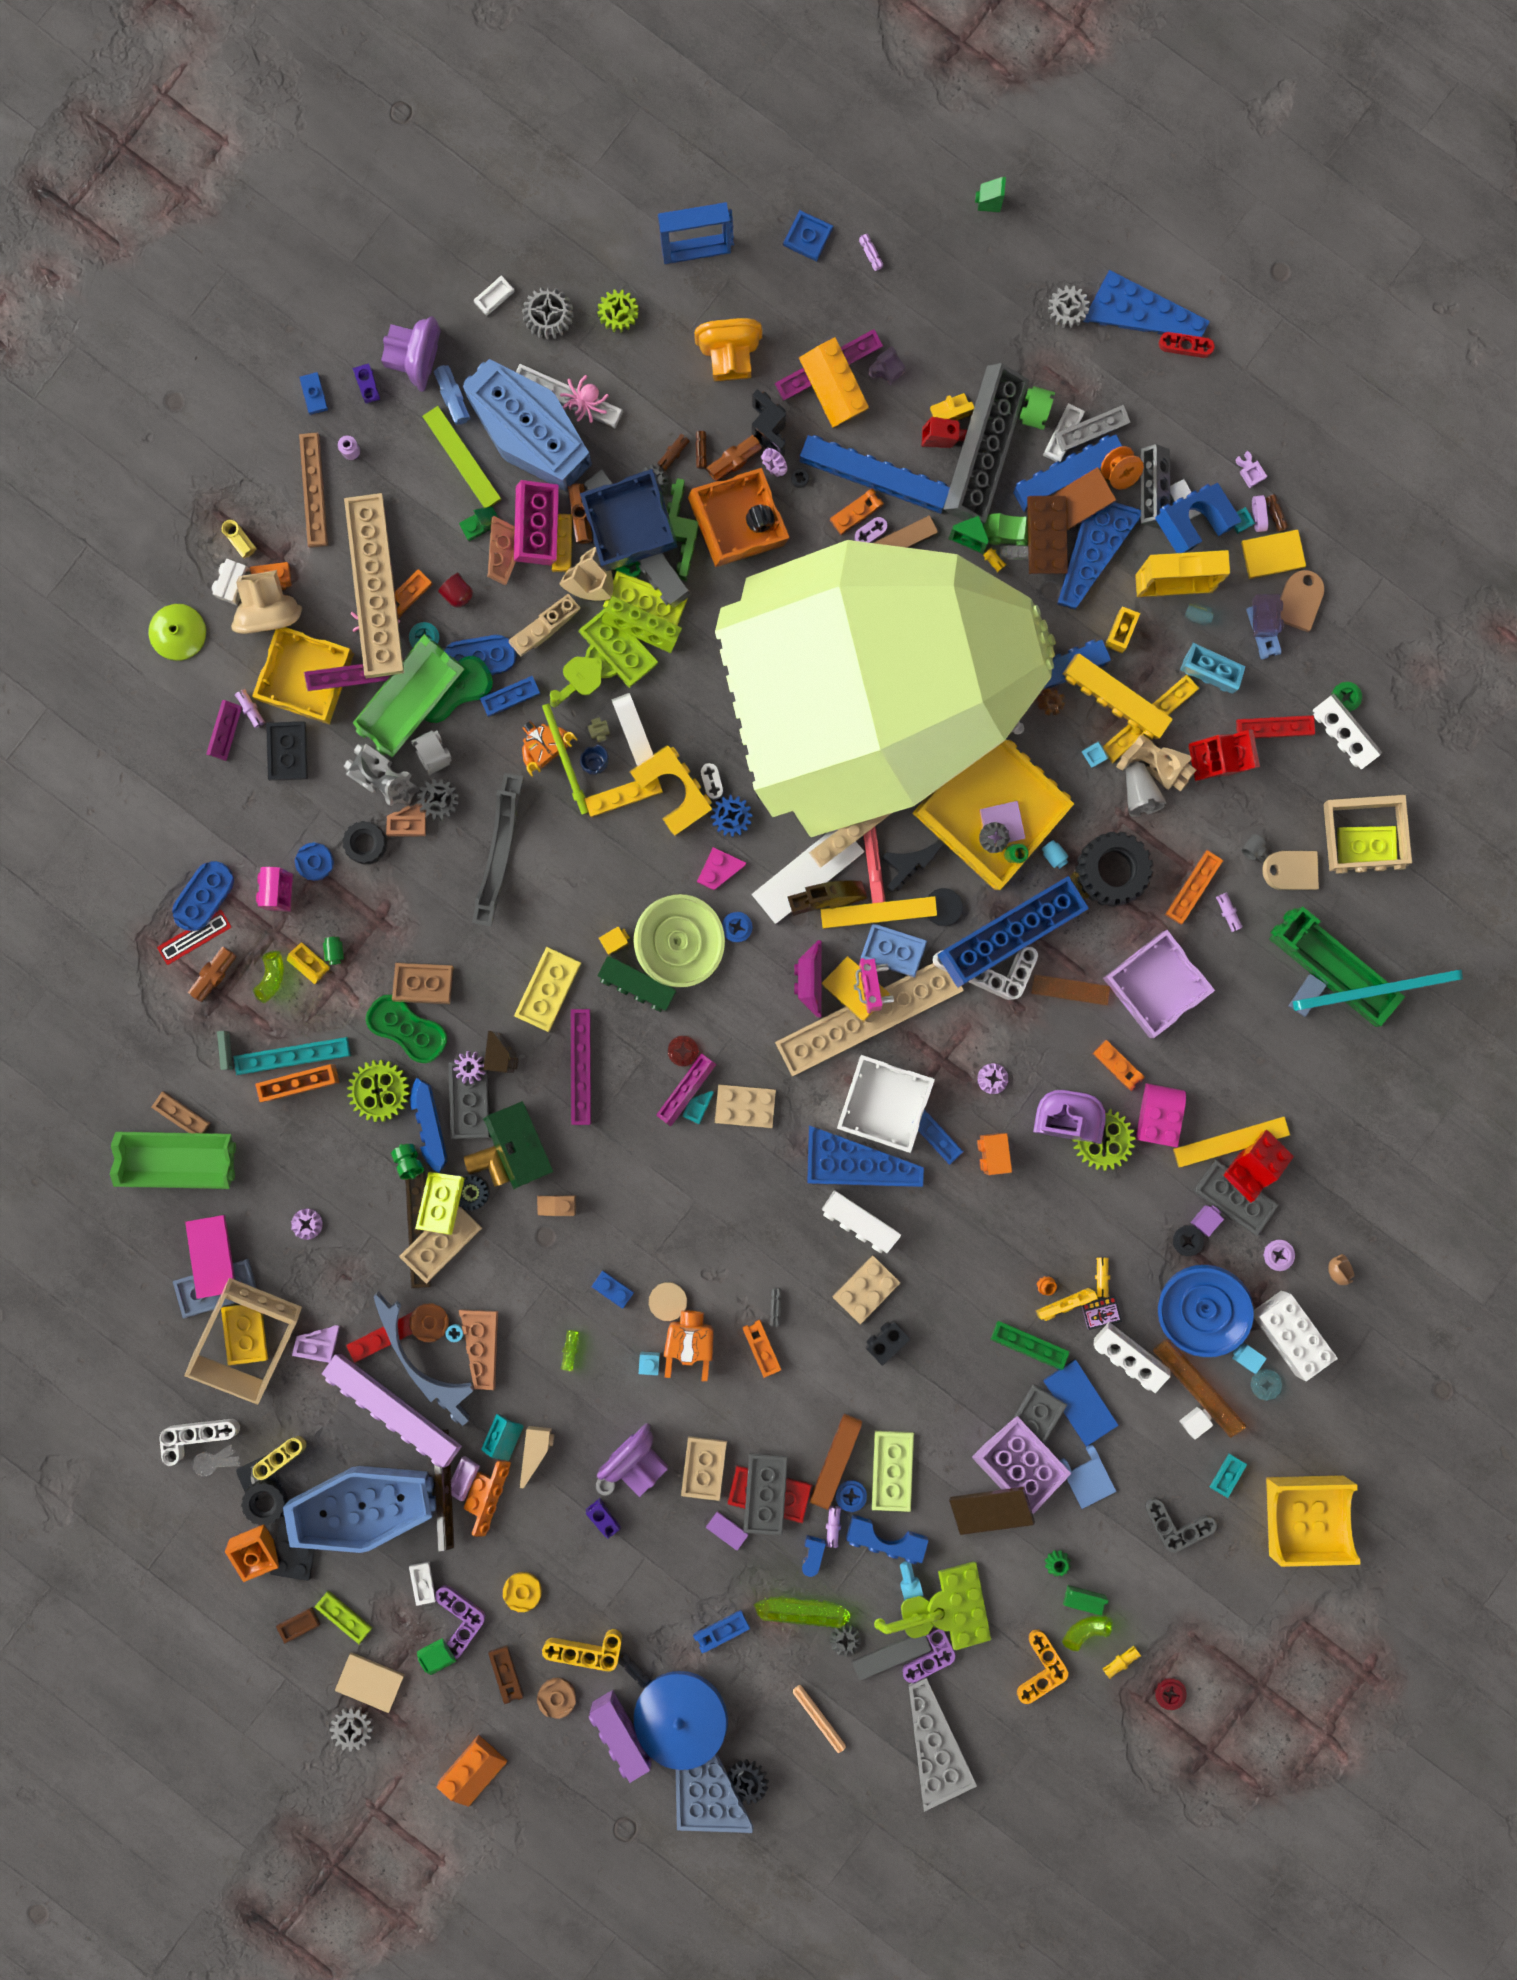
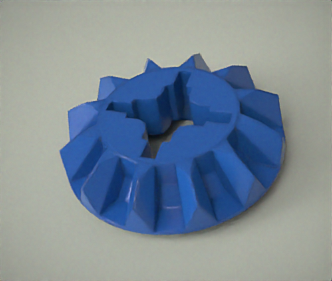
(733, 918)
(857, 1502)

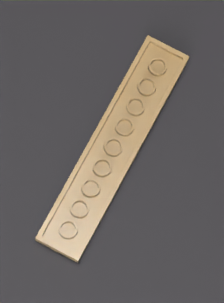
(374, 586)
(845, 1029)

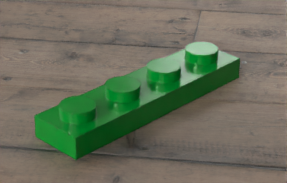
(1029, 1345)

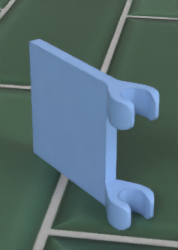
(1089, 1480)

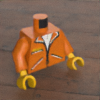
(540, 746)

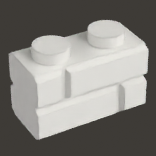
(226, 586)

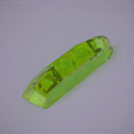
(802, 1612)

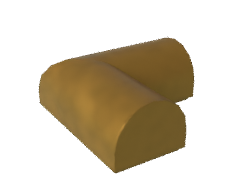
(489, 1160)

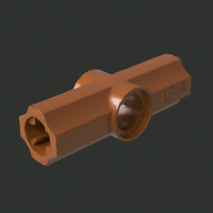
(734, 458)
(581, 524)
(212, 974)

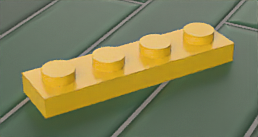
(621, 797)

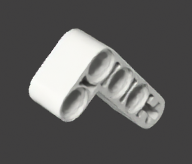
(632, 728)
(200, 1436)

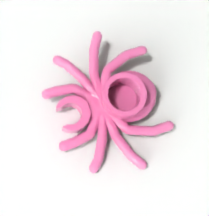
(584, 399)

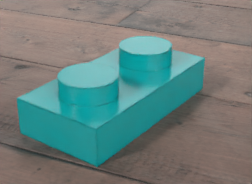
(1228, 1475)

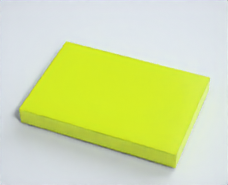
(1366, 844)
(440, 1203)

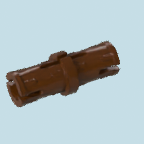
(673, 452)

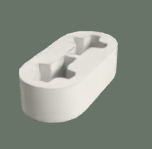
(707, 782)

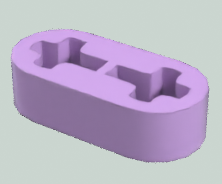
(1260, 513)
(868, 529)

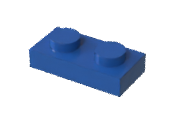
(612, 1289)

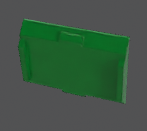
(435, 1657)

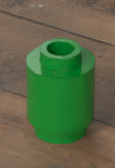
(1021, 853)
(333, 950)

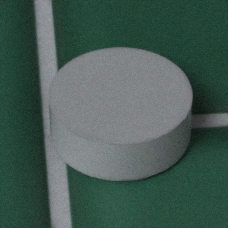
(605, 1487)

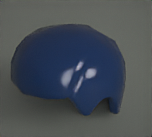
(594, 760)

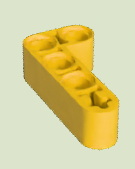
(581, 1649)

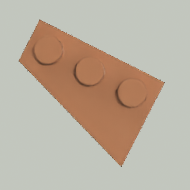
(501, 550)

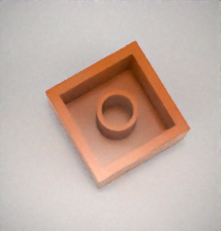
(994, 1154)

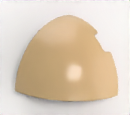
(588, 578)

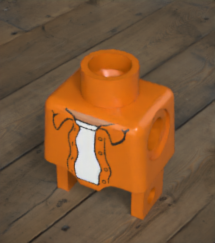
(689, 1342)

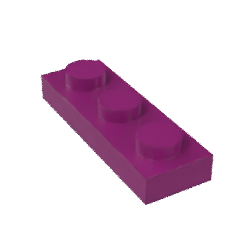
(224, 730)

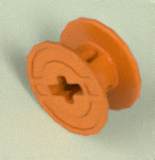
(1122, 467)

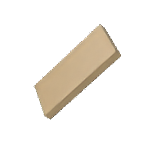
(434, 1250)

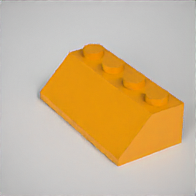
(833, 382)

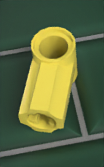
(238, 539)

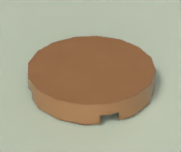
(556, 1698)

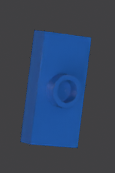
(313, 393)

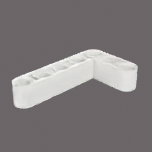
(1004, 982)

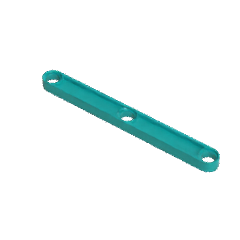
(1377, 990)

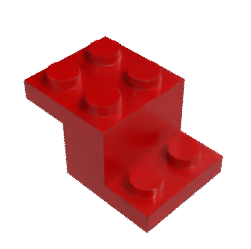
(1224, 755)
(1258, 1166)

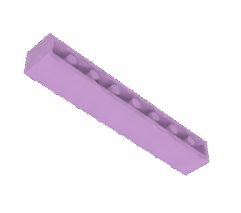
(391, 1410)

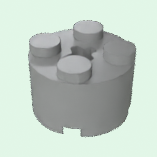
(431, 752)

